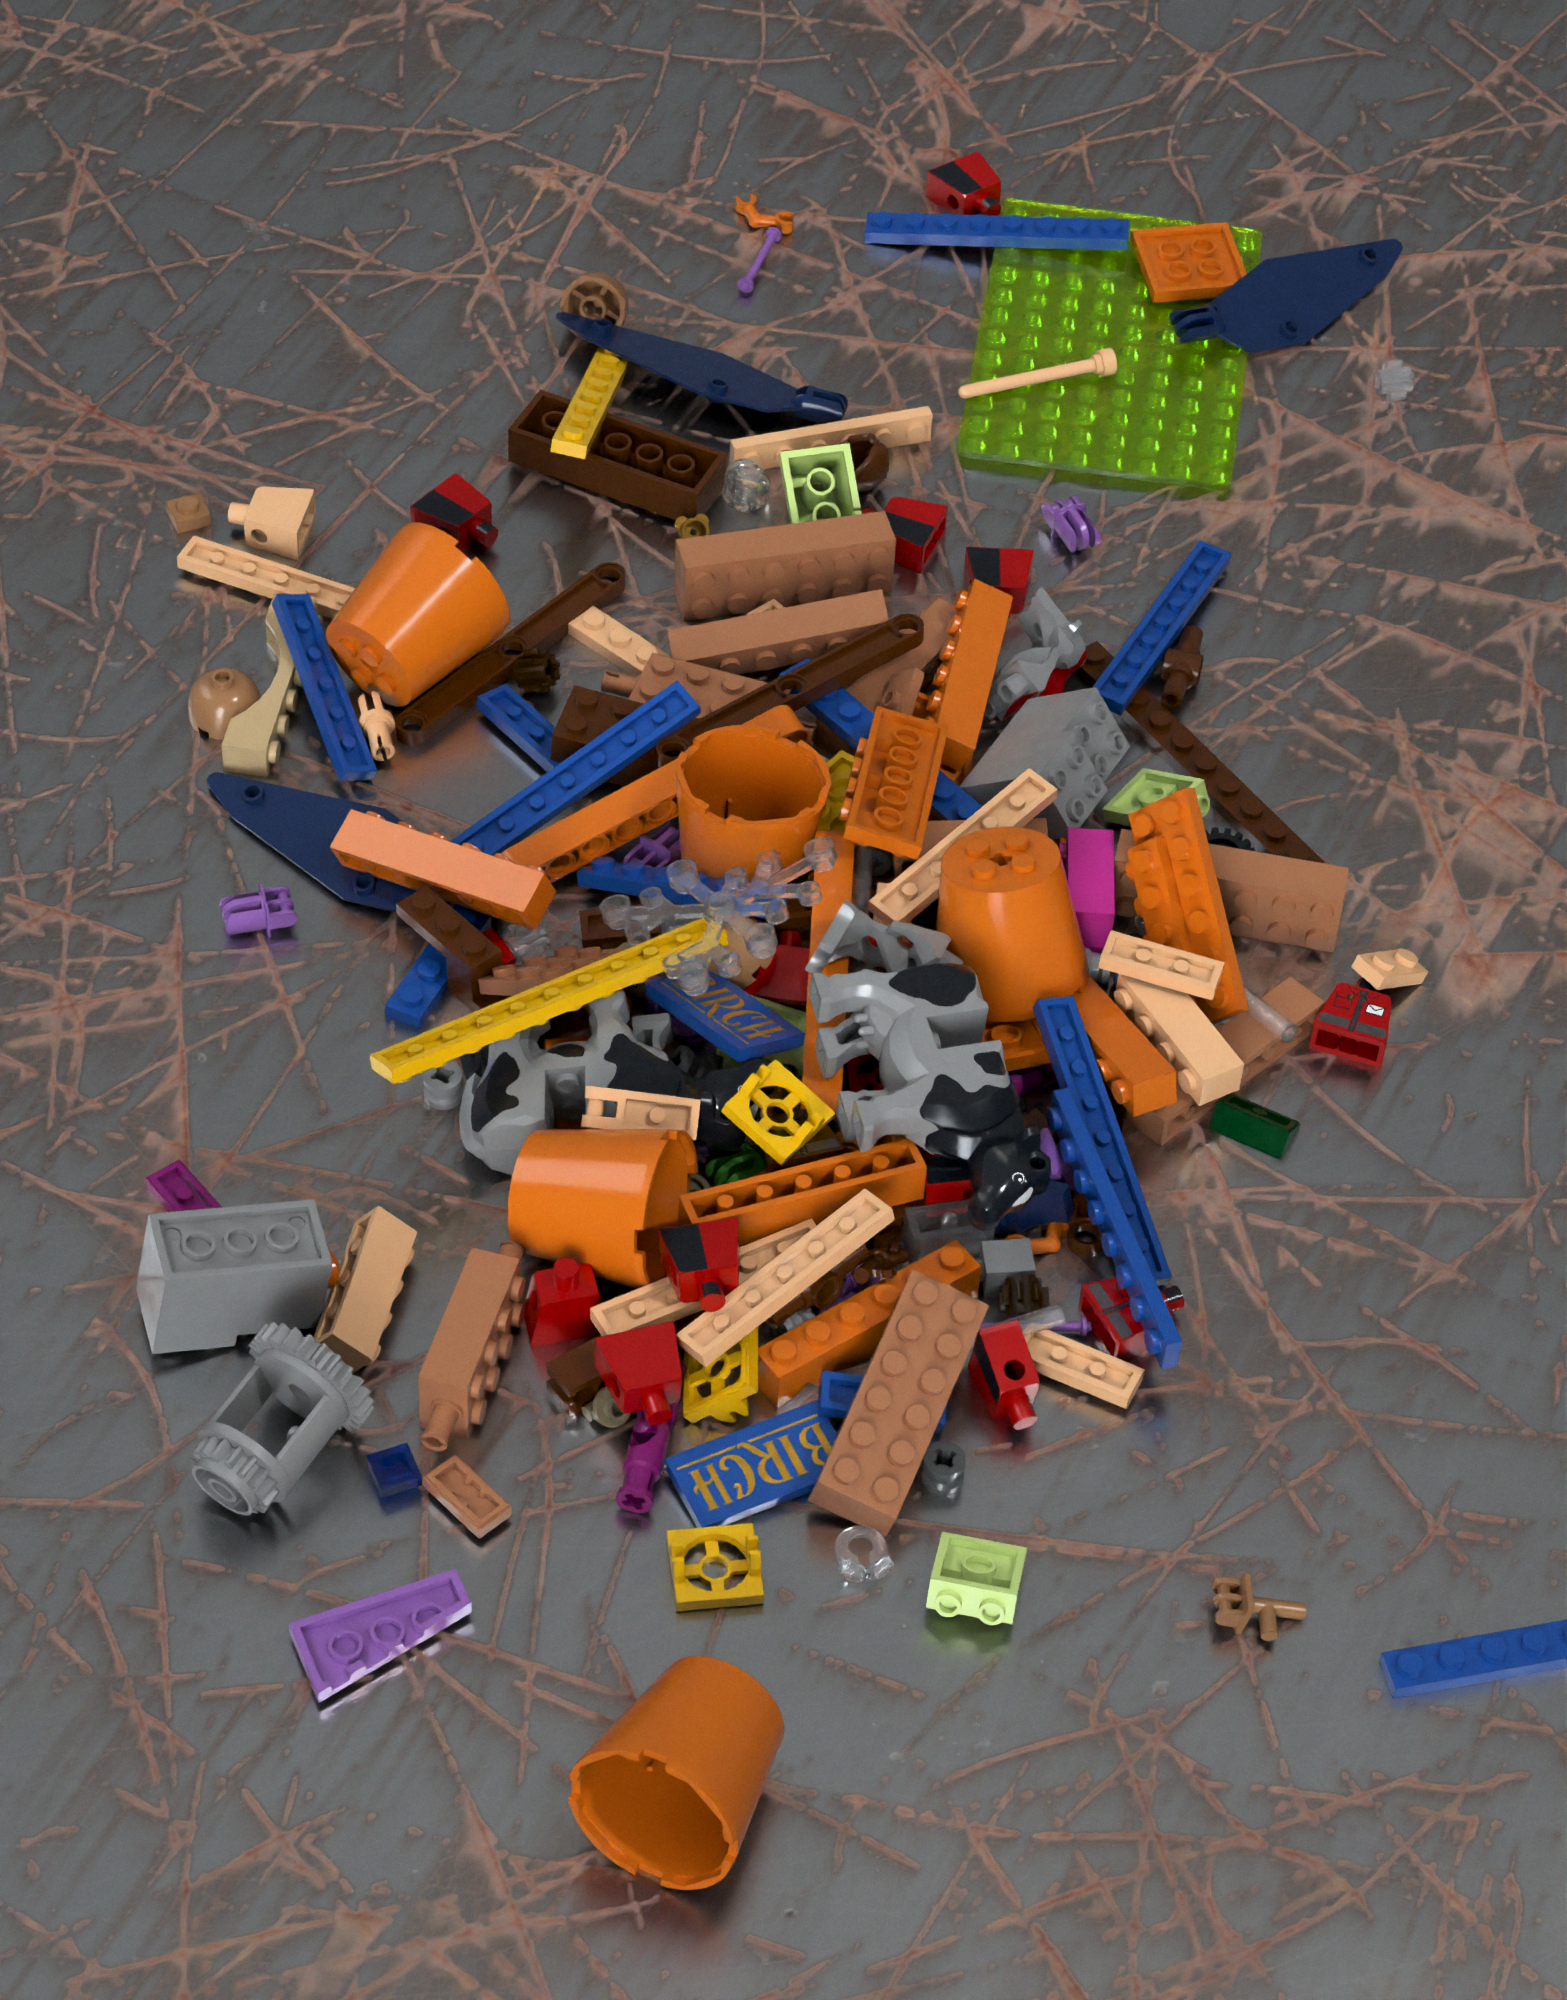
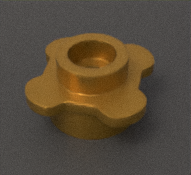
(699, 523)

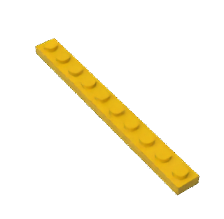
(534, 1005)

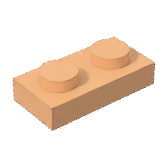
(1390, 968)

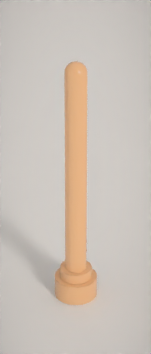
(1101, 363)

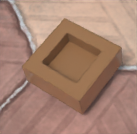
(188, 513)

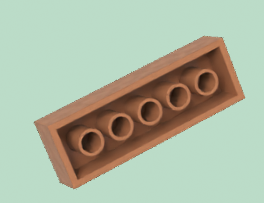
(783, 563)
(1262, 895)
(898, 1403)

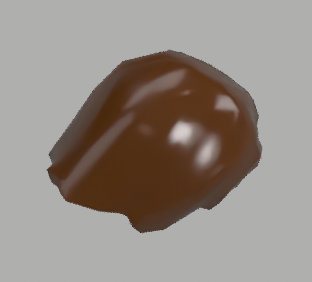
(869, 460)

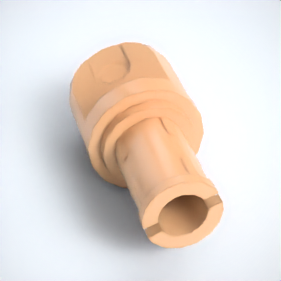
(377, 726)

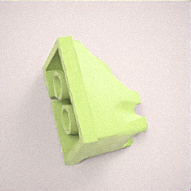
(819, 483)

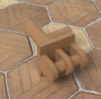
(1238, 1604)

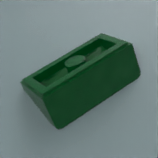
(1253, 1125)

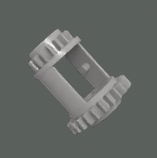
(307, 1381)

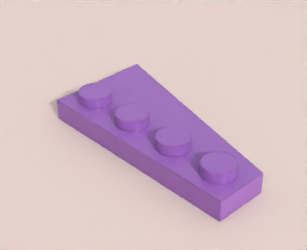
(370, 1632)

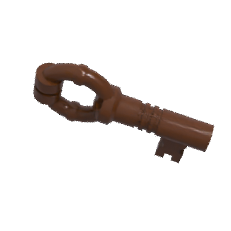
(880, 1261)

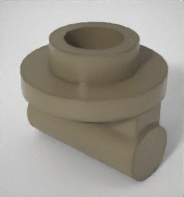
(604, 1410)

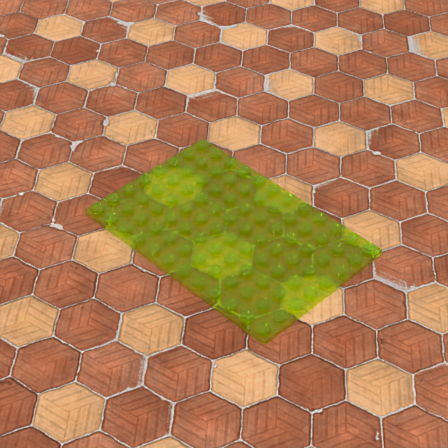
(1163, 413)

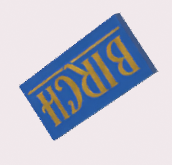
(728, 1018)
(752, 1466)

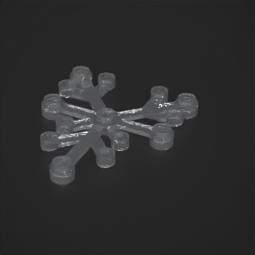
(722, 909)

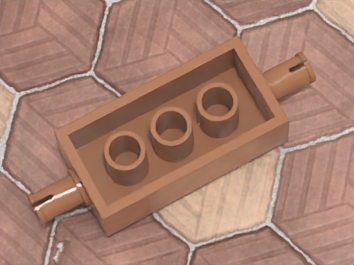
(706, 685)
(471, 1344)

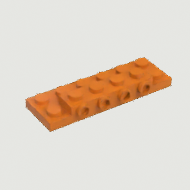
(893, 783)
(1182, 893)

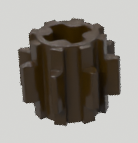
(536, 670)
(1022, 1295)

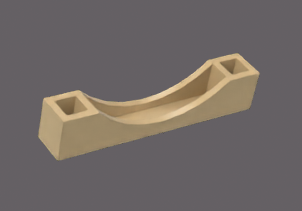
(255, 734)

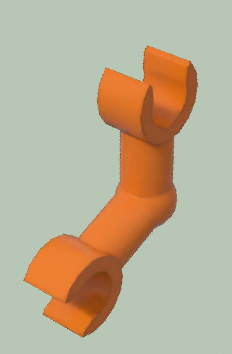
(782, 220)
(1050, 1243)

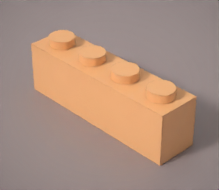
(1184, 1037)
(366, 1287)

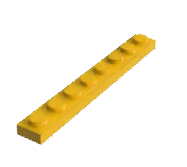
(590, 404)

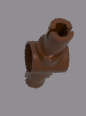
(1182, 667)
(822, 1292)

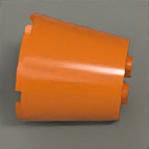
(416, 615)
(748, 795)
(1012, 919)
(600, 1197)
(680, 1773)

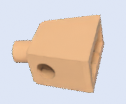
(276, 519)

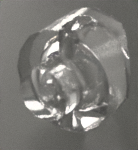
(748, 488)

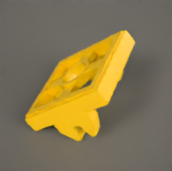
(776, 1146)
(722, 1401)
(690, 1597)

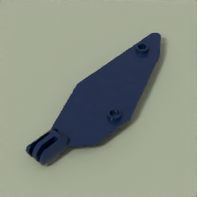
(1289, 297)
(709, 372)
(302, 830)

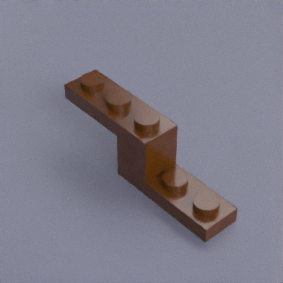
(467, 950)

